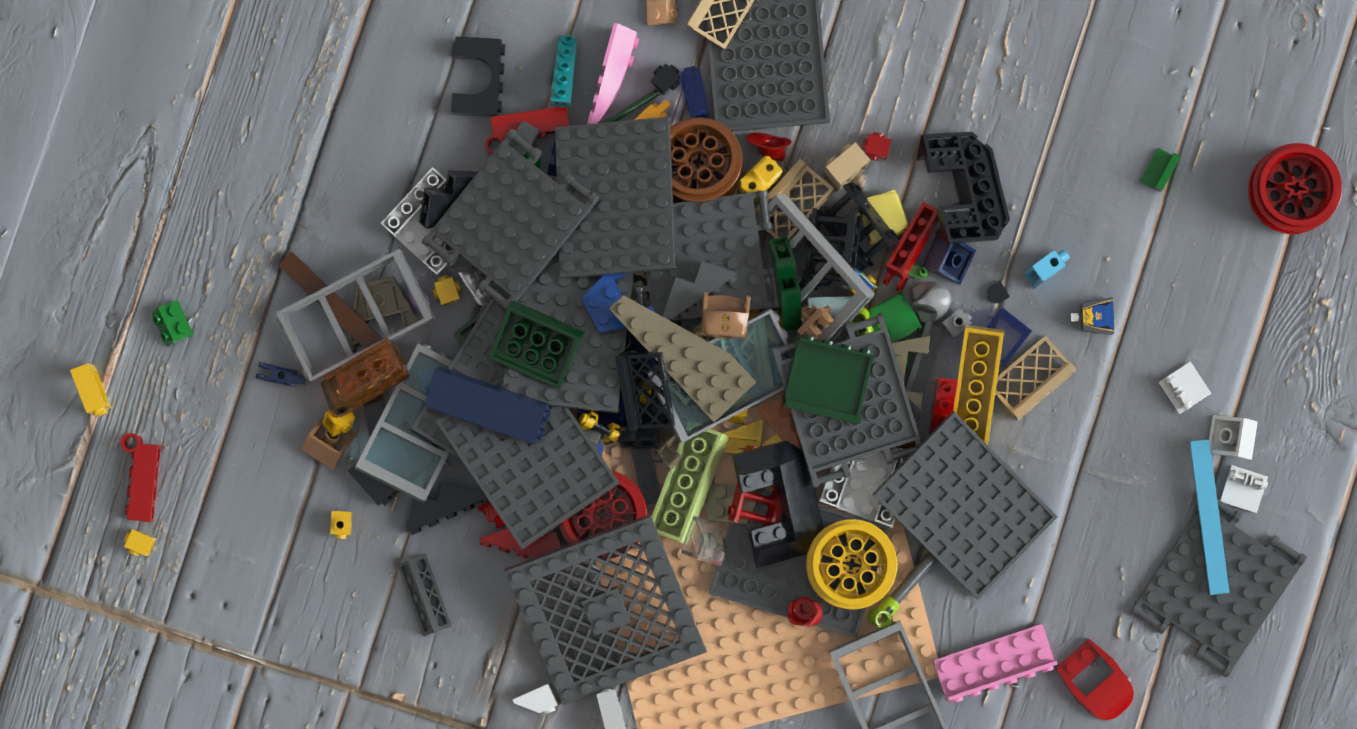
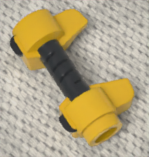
(611, 431)

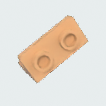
(661, 12)

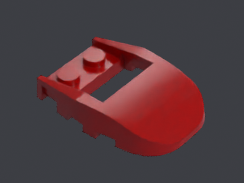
(1110, 696)

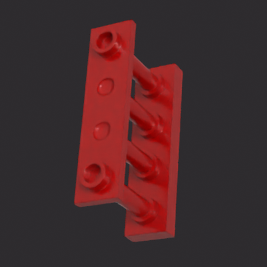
(774, 508)

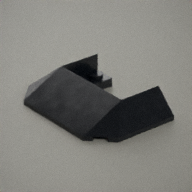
(977, 182)
(802, 520)

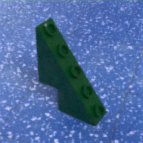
(786, 283)

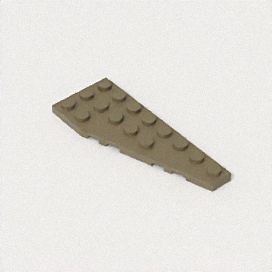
(697, 366)

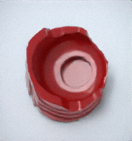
(491, 514)
(804, 612)

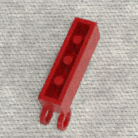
(542, 119)
(911, 245)
(143, 479)

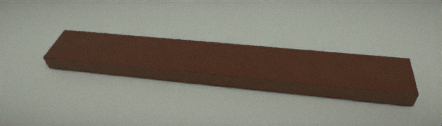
(344, 314)

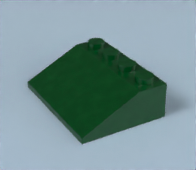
(536, 344)

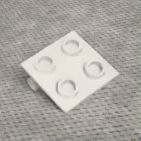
(472, 279)
(1184, 387)
(1244, 489)

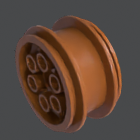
(731, 167)

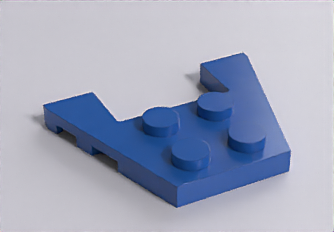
(598, 301)

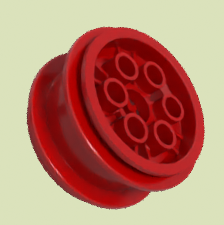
(1325, 180)
(631, 497)

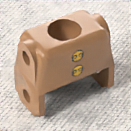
(724, 316)

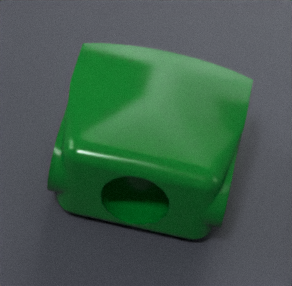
(898, 317)

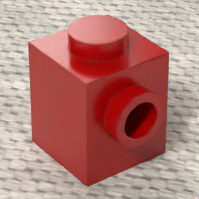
(876, 146)

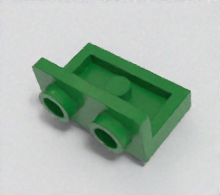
(171, 323)

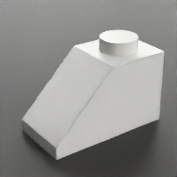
(538, 700)

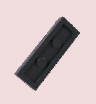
(646, 474)

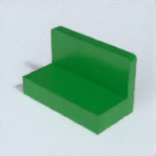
(1160, 169)

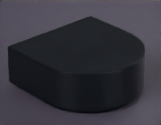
(997, 293)

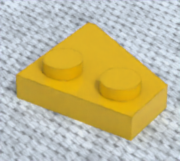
(743, 436)

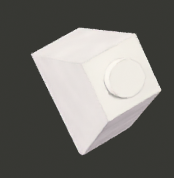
(610, 709)

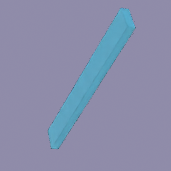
(1209, 517)

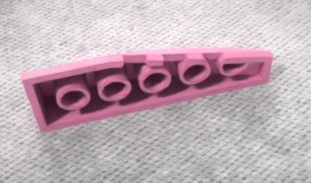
(614, 69)

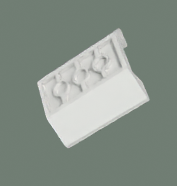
(405, 225)
(856, 492)

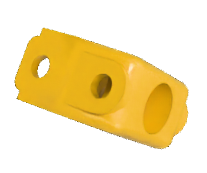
(760, 177)

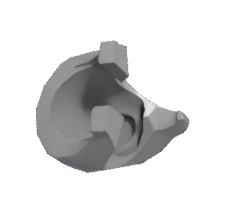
(935, 299)

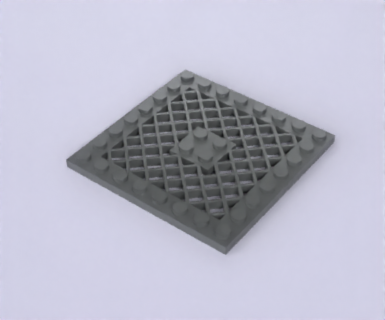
(606, 610)

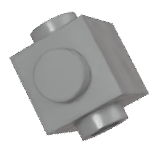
(954, 329)

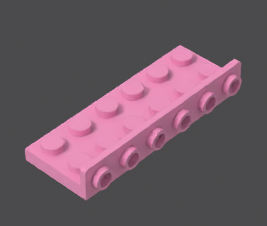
(994, 663)

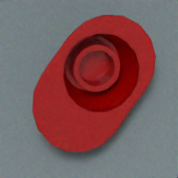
(770, 145)

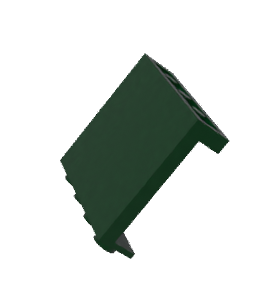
(828, 379)

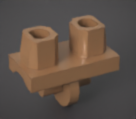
(815, 317)

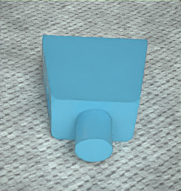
(1046, 267)

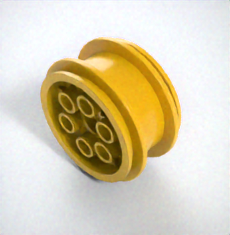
(821, 579)

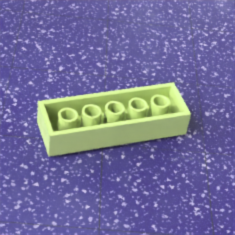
(688, 484)

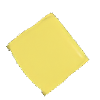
(890, 210)

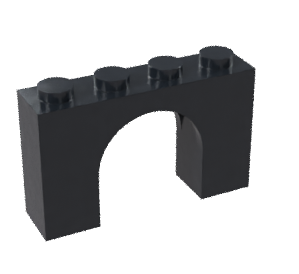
(486, 102)
(376, 490)

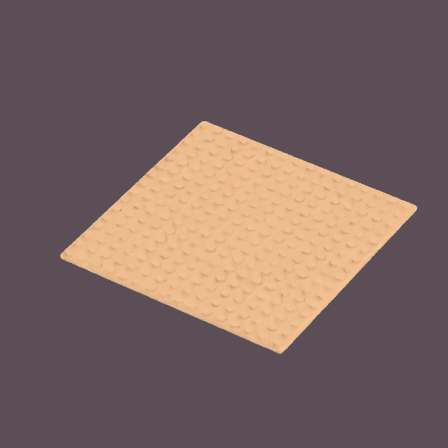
(755, 659)

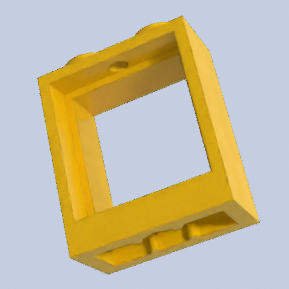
(90, 389)

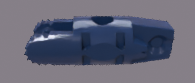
(290, 375)

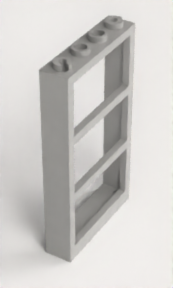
(411, 282)
(863, 292)
(868, 639)

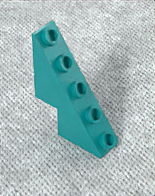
(564, 72)

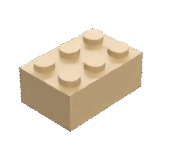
(846, 166)

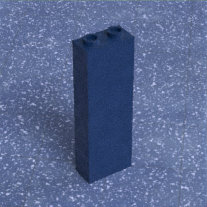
(487, 405)

